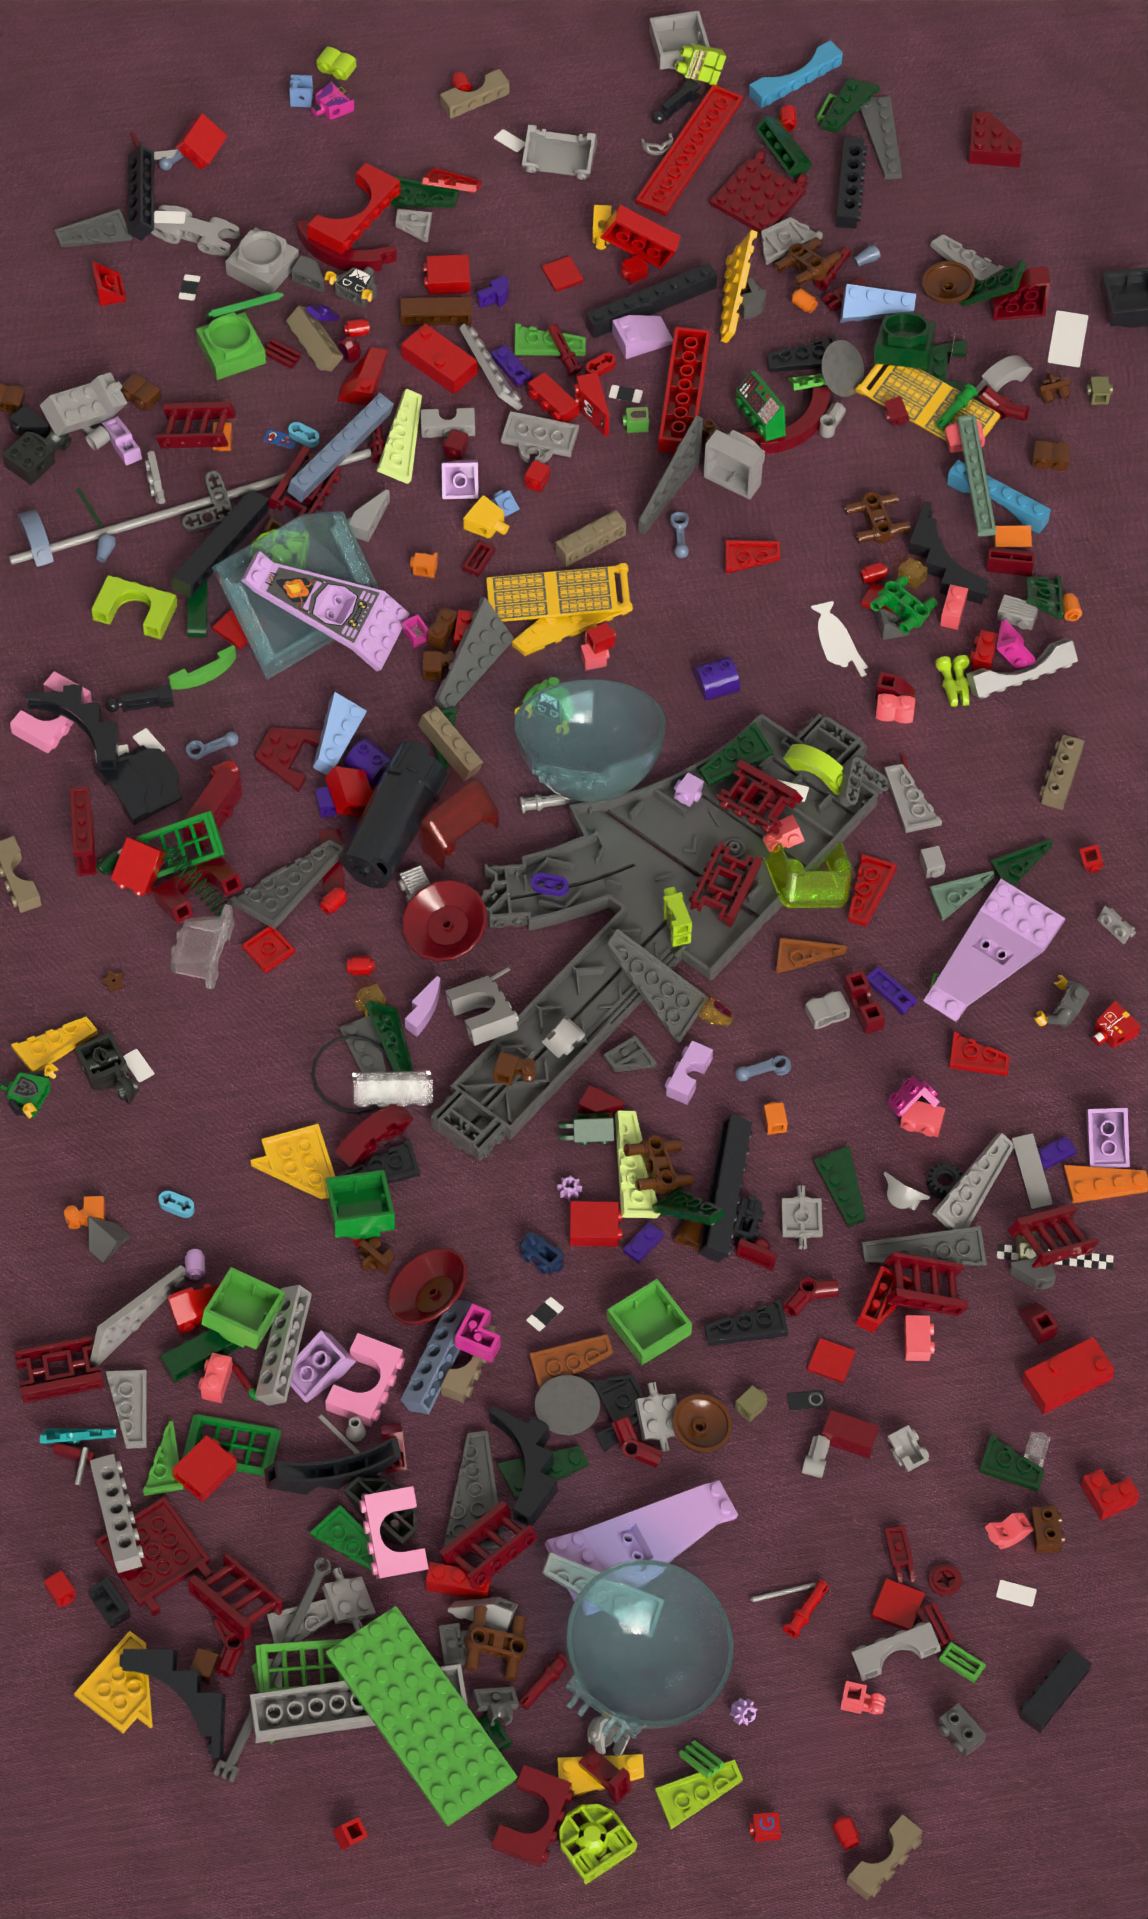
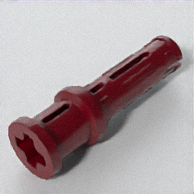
(831, 274)
(568, 356)
(377, 445)
(550, 1674)

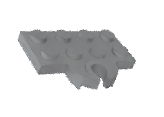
(539, 436)

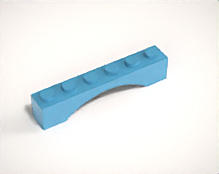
(770, 89)
(1024, 508)

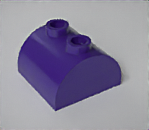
(717, 678)
(368, 757)

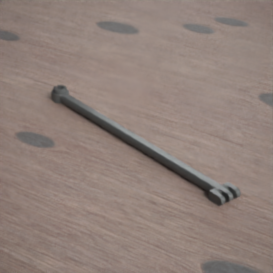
(229, 1764)

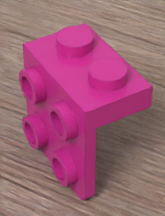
(1012, 646)
(909, 1093)

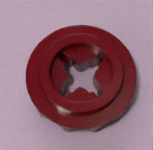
(948, 1572)

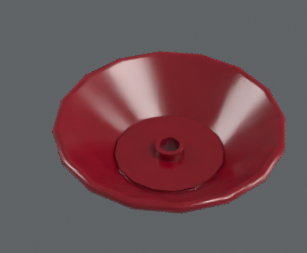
(440, 905)
(427, 1286)

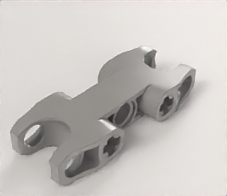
(206, 234)

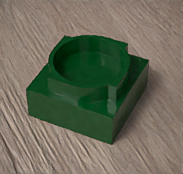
(905, 341)

